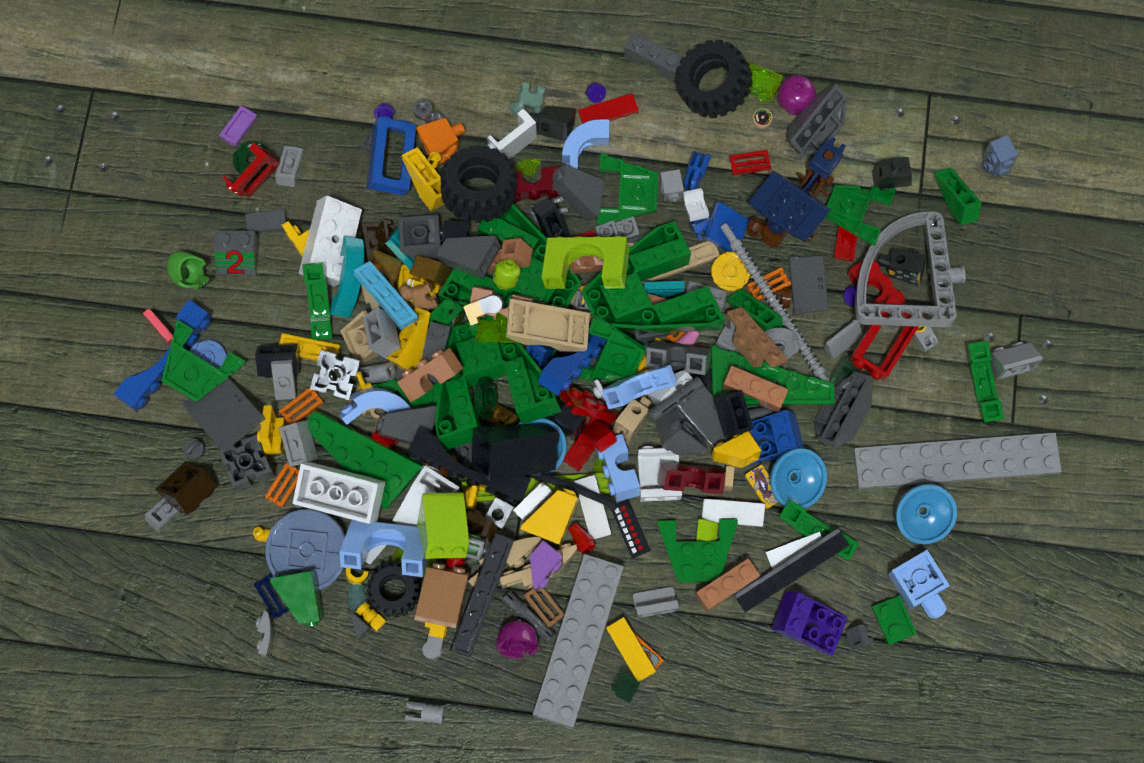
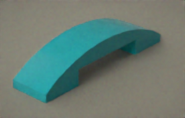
(349, 286)

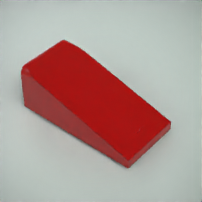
(599, 436)

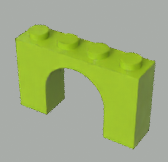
(564, 251)

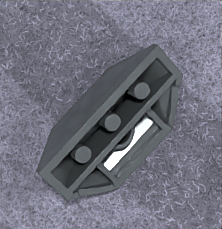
(818, 121)
(841, 421)

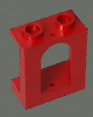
(263, 157)

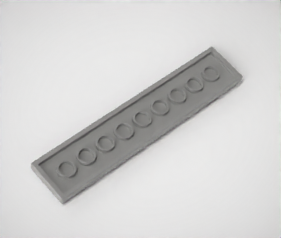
(957, 460)

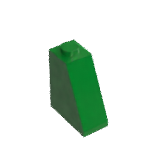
(300, 595)

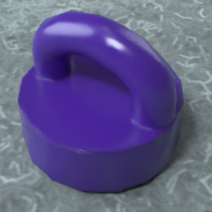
(595, 92)
(384, 110)
(849, 296)

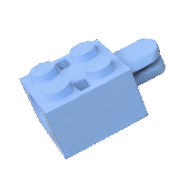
(920, 583)

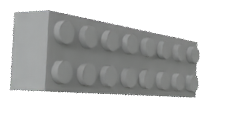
(578, 642)

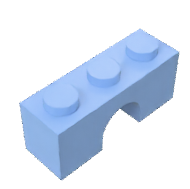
(622, 483)

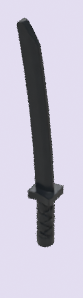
(573, 487)

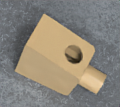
(632, 419)

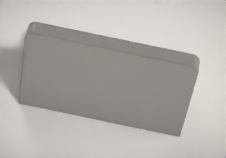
(298, 443)
(655, 602)

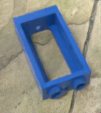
(375, 178)

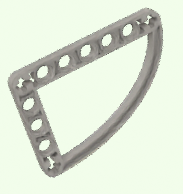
(936, 311)

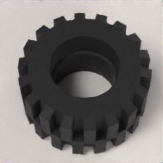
(398, 607)

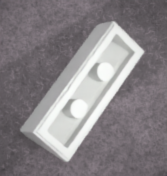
(593, 511)
(745, 512)

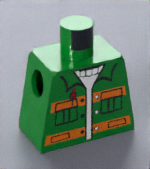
(447, 313)

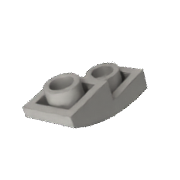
(624, 228)
(265, 627)

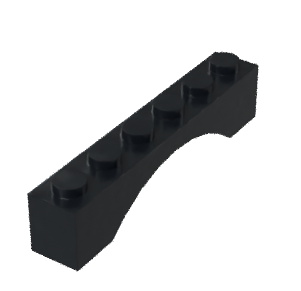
(429, 449)

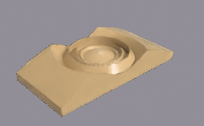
(547, 326)

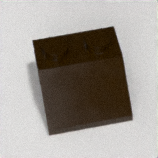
(186, 488)

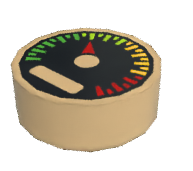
(762, 118)

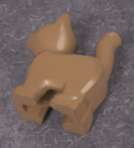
(419, 296)

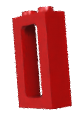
(895, 352)

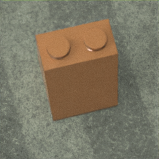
(442, 595)

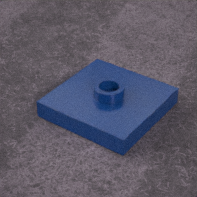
(721, 215)

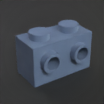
(999, 156)

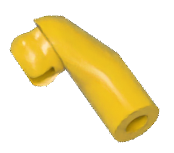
(261, 534)

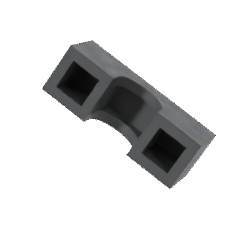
(644, 50)
(692, 358)

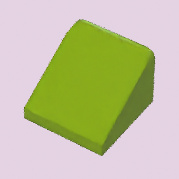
(706, 530)

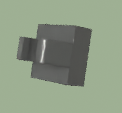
(858, 637)

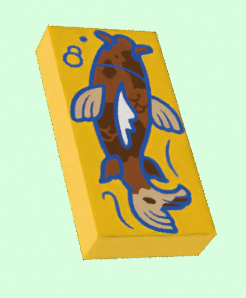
(760, 483)

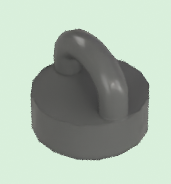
(194, 449)

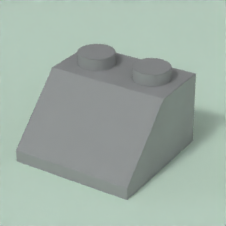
(1014, 360)

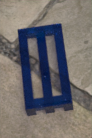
(264, 582)

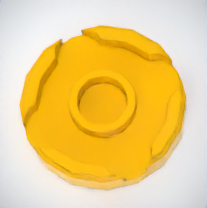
(729, 272)

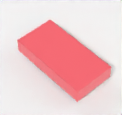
(157, 324)

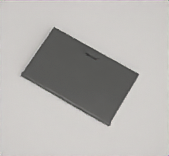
(225, 414)

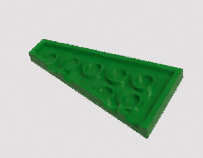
(801, 389)
(364, 455)

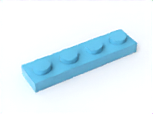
(385, 295)

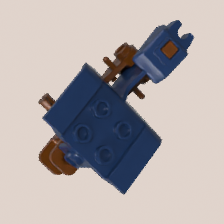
(791, 206)

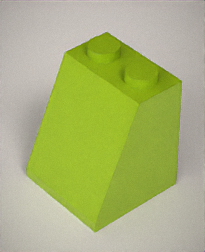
(443, 525)

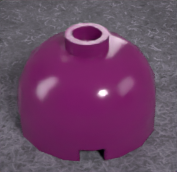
(795, 94)
(517, 639)

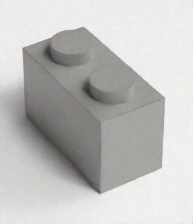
(381, 333)

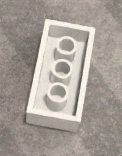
(329, 225)
(320, 486)

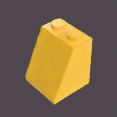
(553, 517)

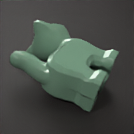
(527, 99)

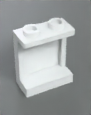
(518, 138)
(648, 468)

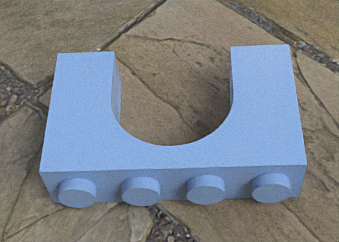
(363, 537)

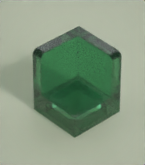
(844, 371)
(625, 688)

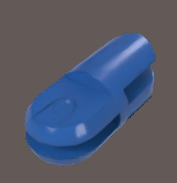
(696, 170)

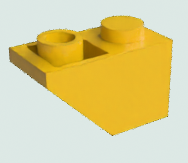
(738, 451)

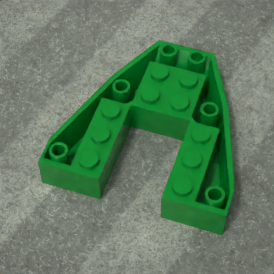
(530, 283)
(630, 306)
(455, 401)

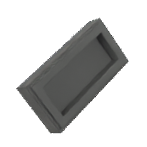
(265, 221)

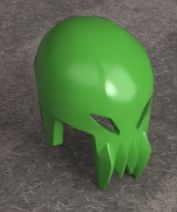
(186, 270)

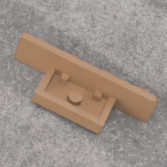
(753, 341)

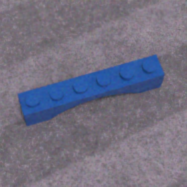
(561, 371)
(138, 388)

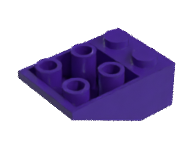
(809, 622)

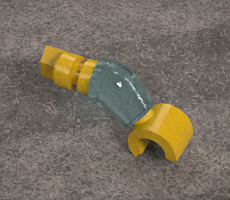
(359, 603)

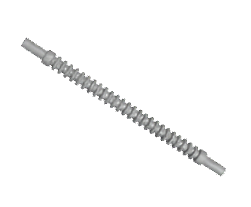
(736, 244)

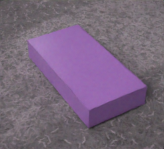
(238, 126)

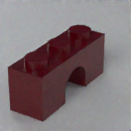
(537, 190)
(677, 476)

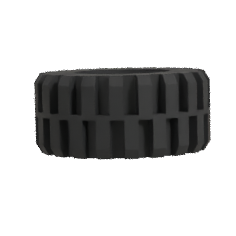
(698, 63)
(478, 164)

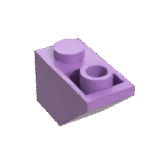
(543, 563)

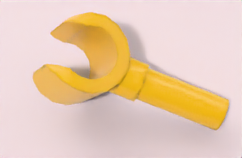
(363, 385)

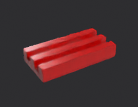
(732, 158)

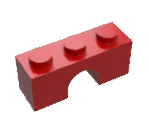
(878, 280)

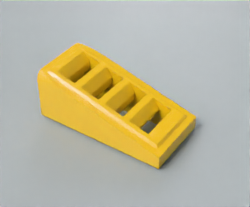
(470, 496)

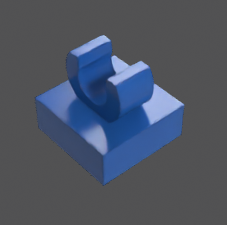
(699, 226)

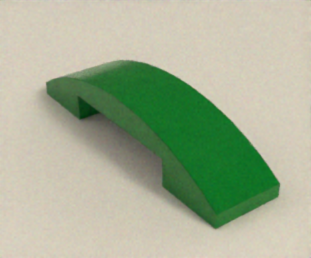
(318, 301)
(983, 382)
(806, 525)

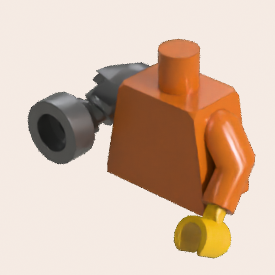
(436, 135)

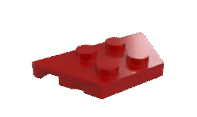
(587, 405)

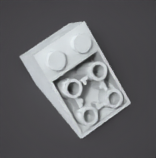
(426, 482)

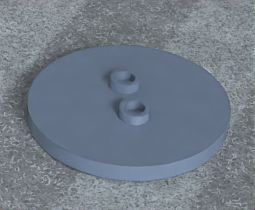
(306, 542)

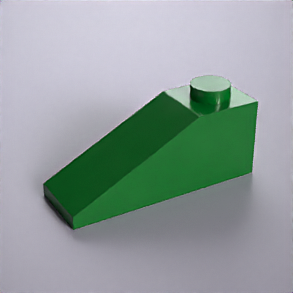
(958, 196)
(760, 313)

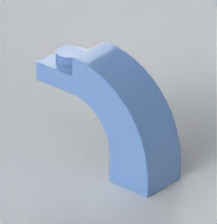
(586, 135)
(638, 385)
(372, 398)

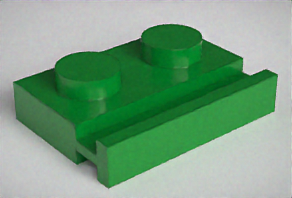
(893, 620)

